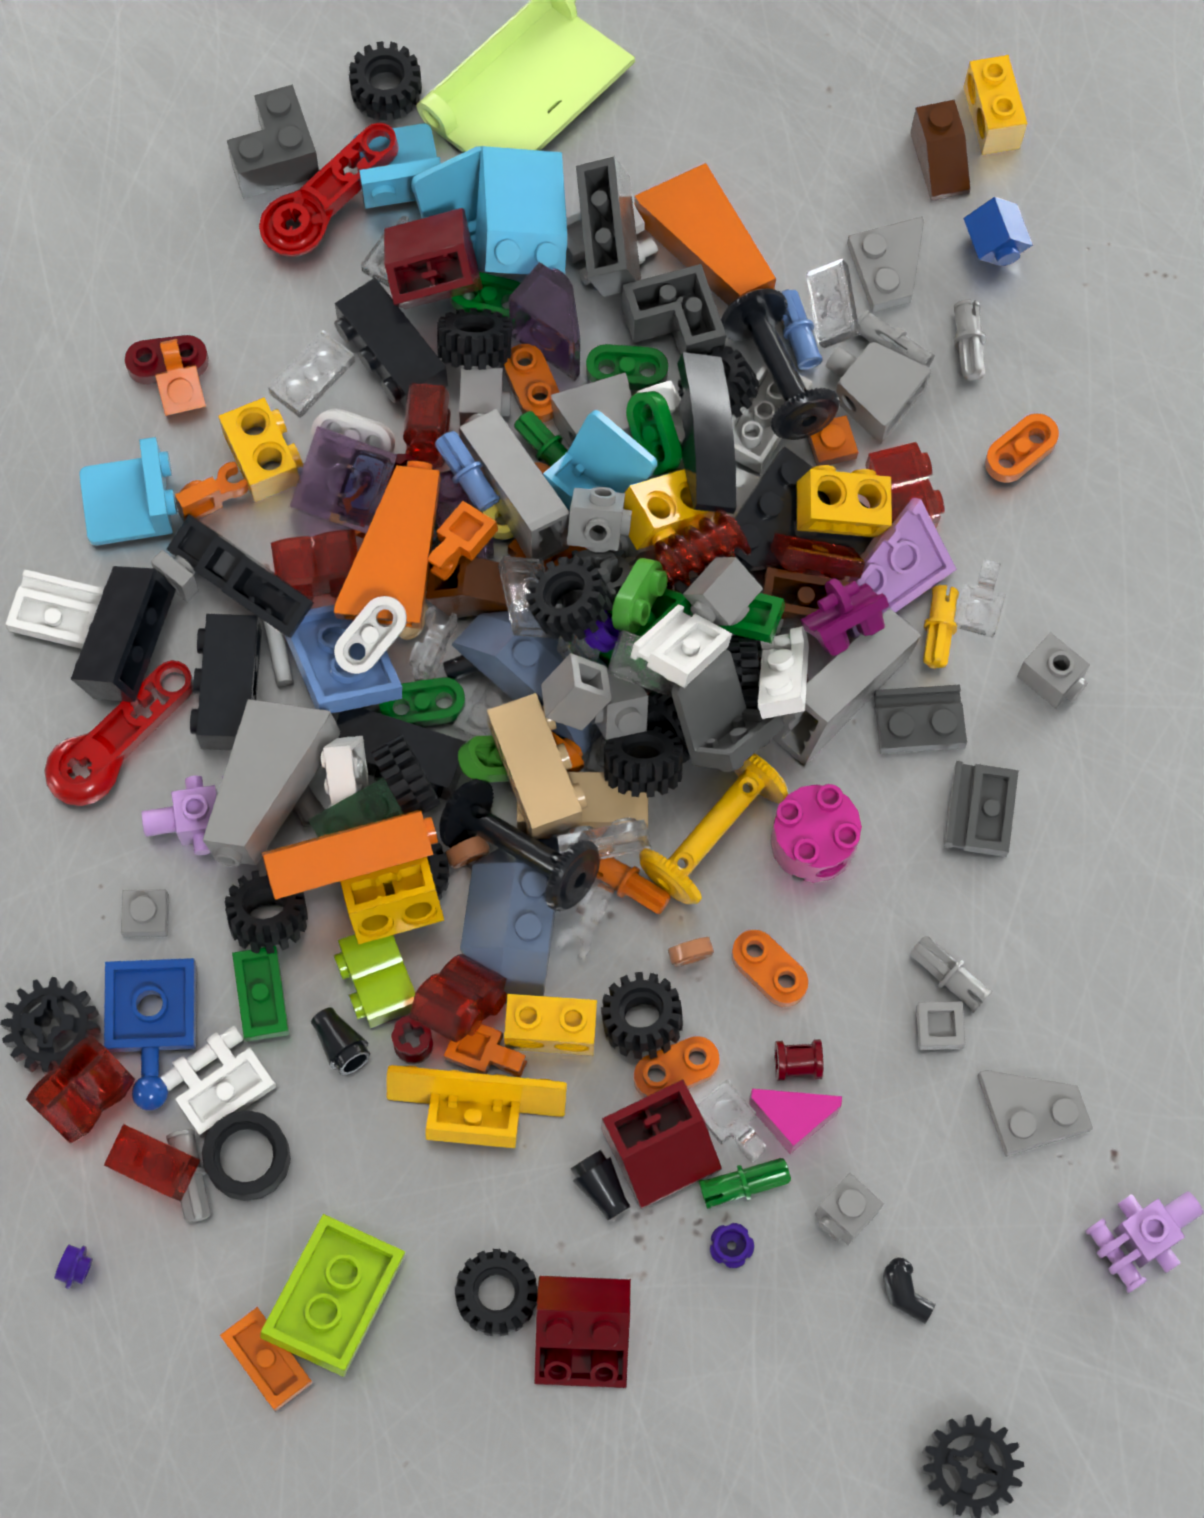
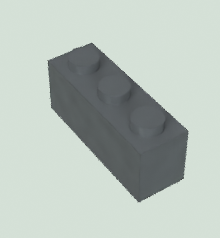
(608, 225)

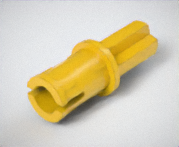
(940, 626)

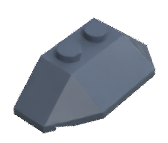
(516, 663)
(509, 921)

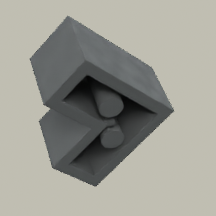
(280, 151)
(674, 304)

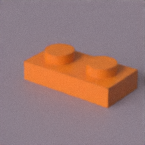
(269, 1366)

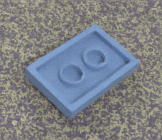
(325, 680)

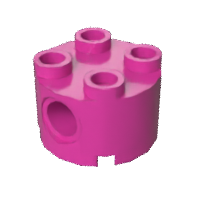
(815, 832)

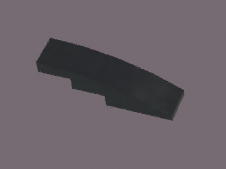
(709, 435)
(240, 576)

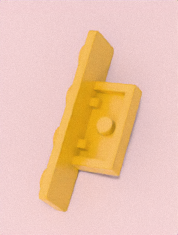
(475, 1105)

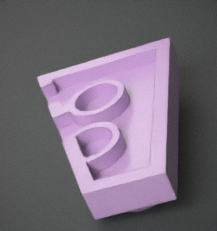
(906, 559)

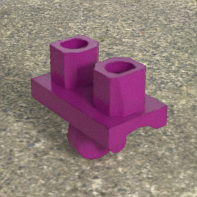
(843, 610)

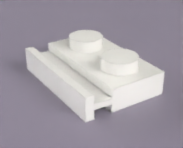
(53, 609)
(681, 646)

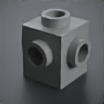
(598, 519)

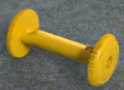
(667, 874)

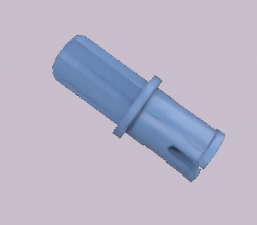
(799, 332)
(466, 471)

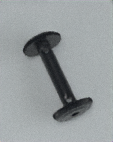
(803, 411)
(569, 874)

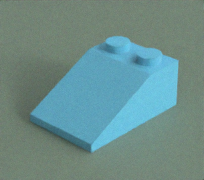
(520, 211)

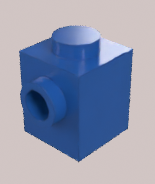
(998, 232)

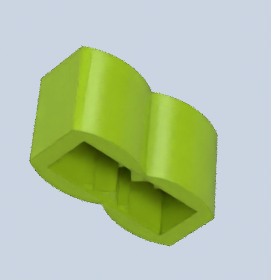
(378, 977)

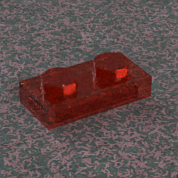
(830, 559)
(152, 1162)

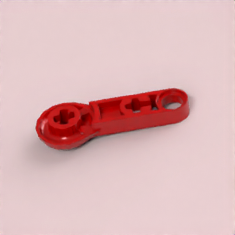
(323, 195)
(112, 740)

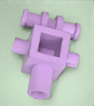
(187, 815)
(1145, 1235)

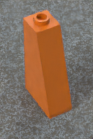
(703, 228)
(396, 548)
(349, 853)

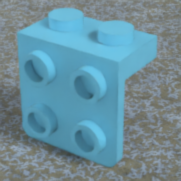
(393, 182)
(451, 187)
(600, 458)
(128, 497)

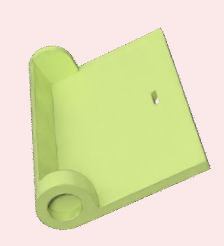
(525, 80)

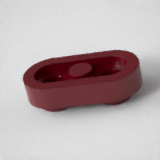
(145, 371)

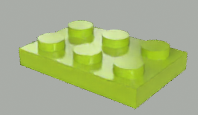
(332, 1295)

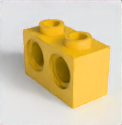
(995, 104)
(254, 451)
(660, 509)
(845, 512)
(392, 900)
(550, 1024)

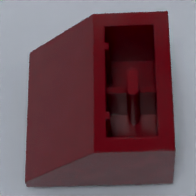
(430, 259)
(661, 1144)
(582, 1331)

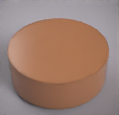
(467, 852)
(691, 951)

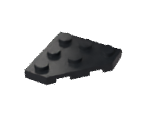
(773, 510)

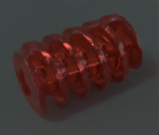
(699, 547)

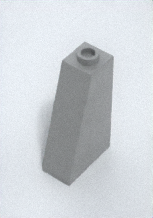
(526, 497)
(846, 686)
(265, 777)

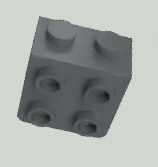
(716, 719)

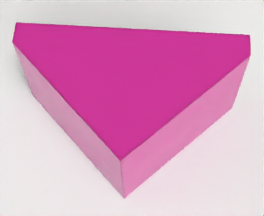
(793, 1115)

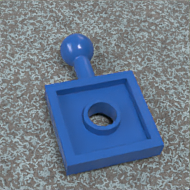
(167, 1030)

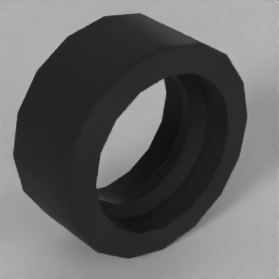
(241, 1121)

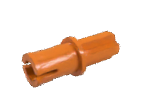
(630, 883)

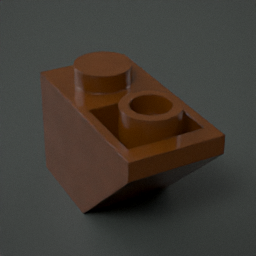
(470, 590)

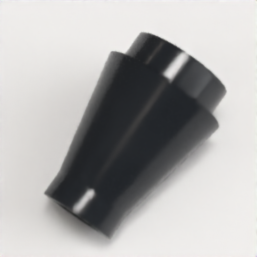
(341, 1043)
(600, 1183)

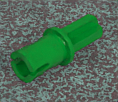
(540, 438)
(745, 1182)

